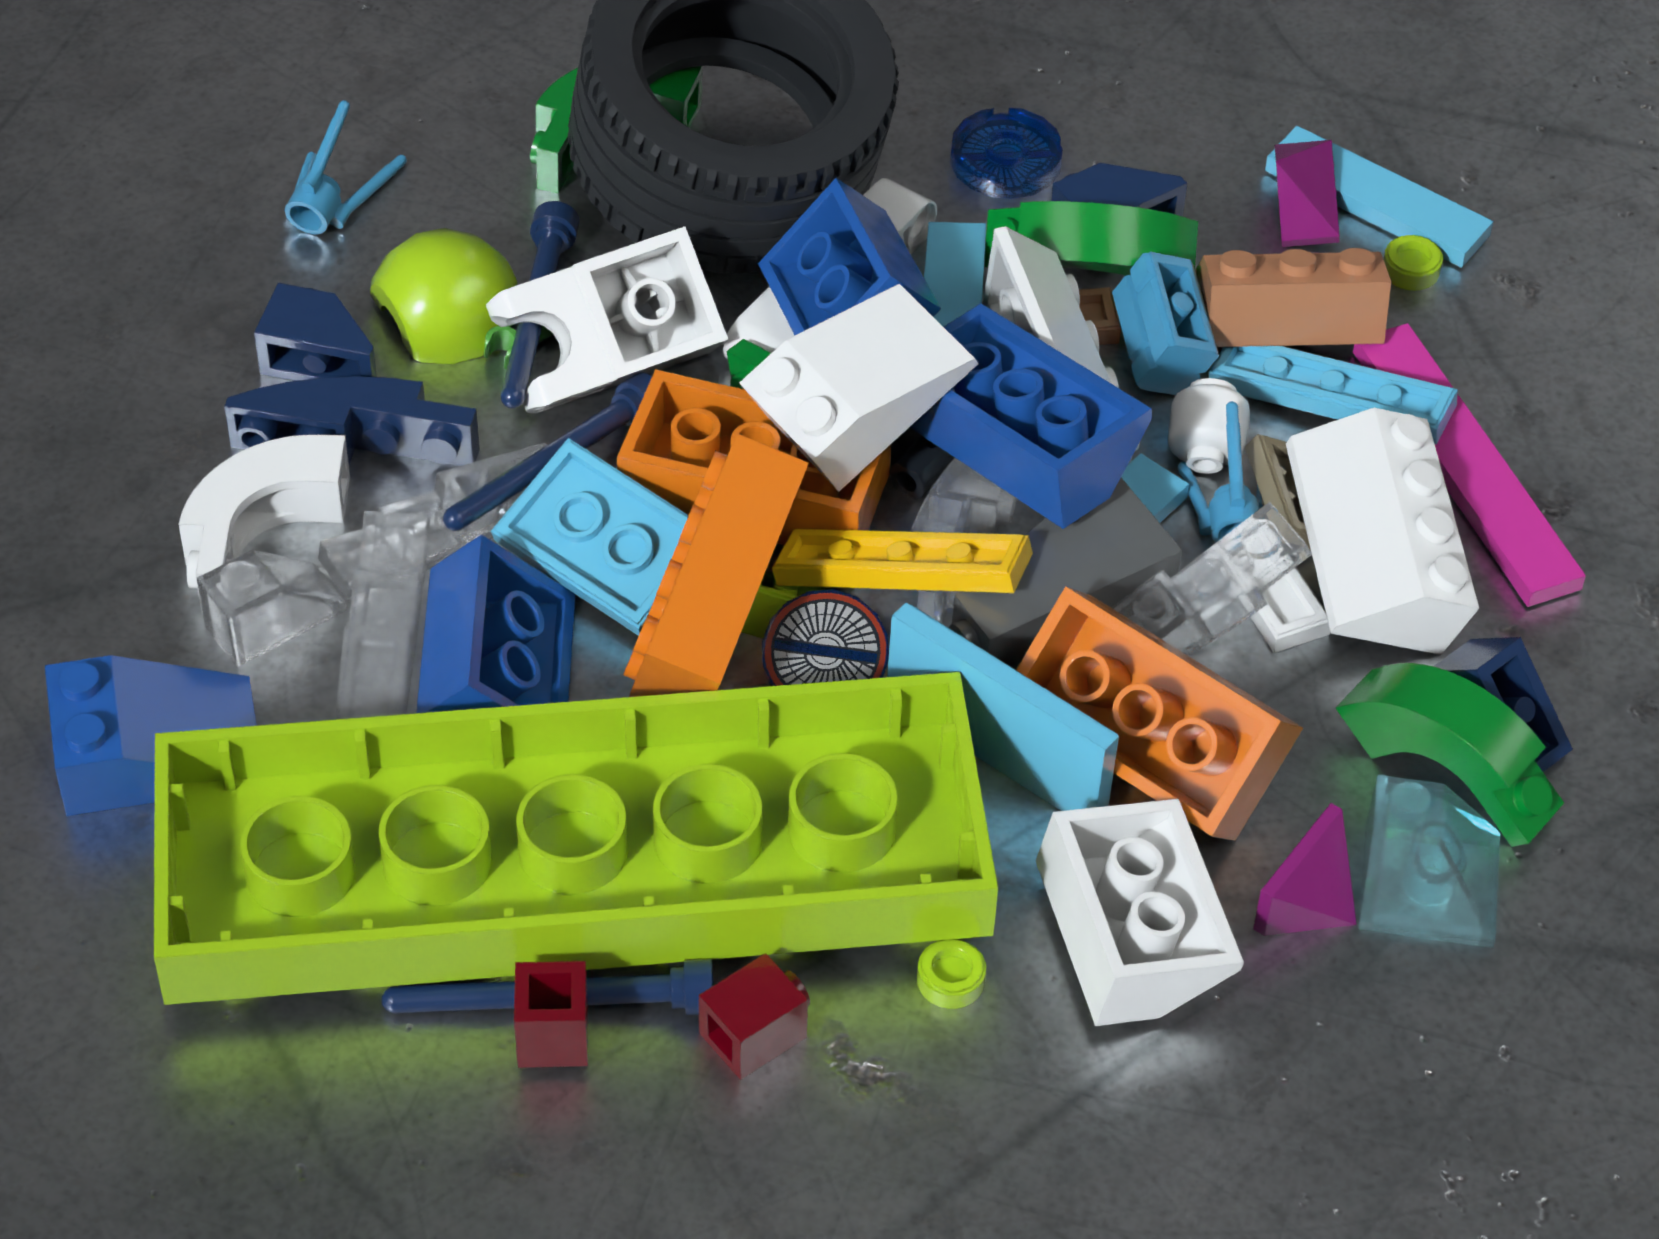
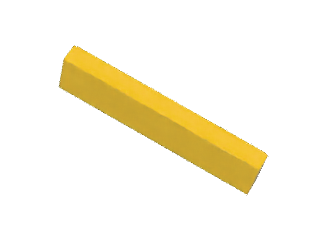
(903, 560)

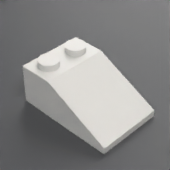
(858, 381)

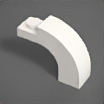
(260, 489)

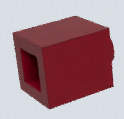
(551, 1014)
(754, 1015)

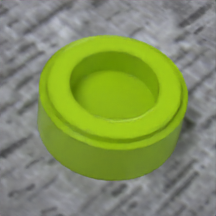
(1413, 262)
(951, 973)

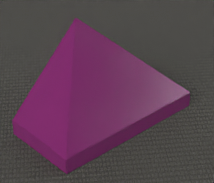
(1306, 193)
(1312, 883)

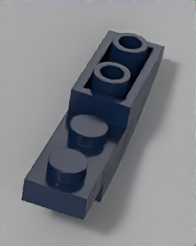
(369, 411)

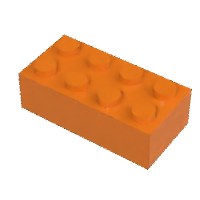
(692, 418)
(715, 570)
(1175, 719)

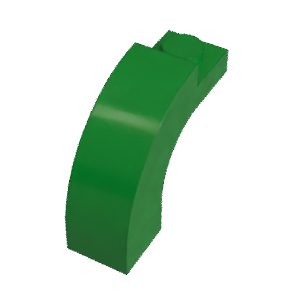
(677, 92)
(1097, 233)
(1464, 730)

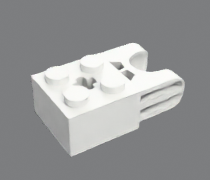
(599, 326)

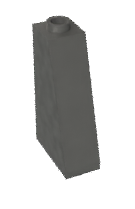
(1098, 554)

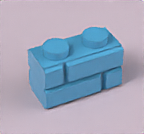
(1164, 323)

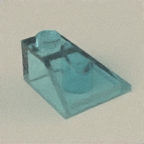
(1428, 865)

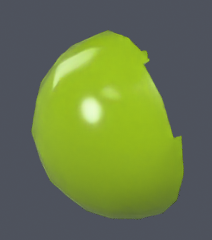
(440, 293)

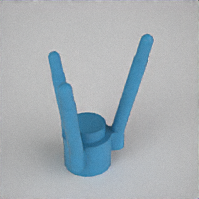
(317, 196)
(1231, 502)

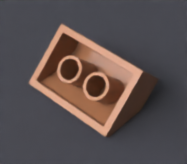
(1295, 297)

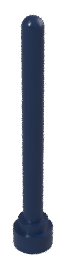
(553, 232)
(516, 479)
(678, 987)

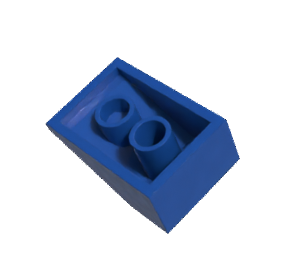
(108, 718)

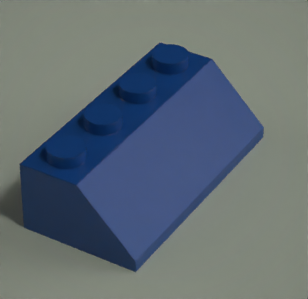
(1035, 420)

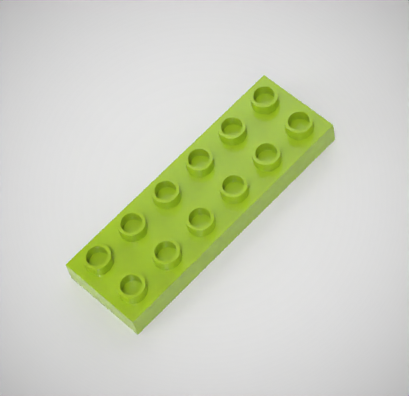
(567, 837)

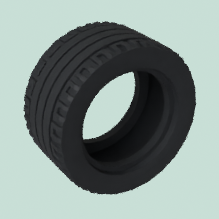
(732, 198)

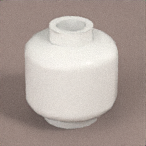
(1199, 424)

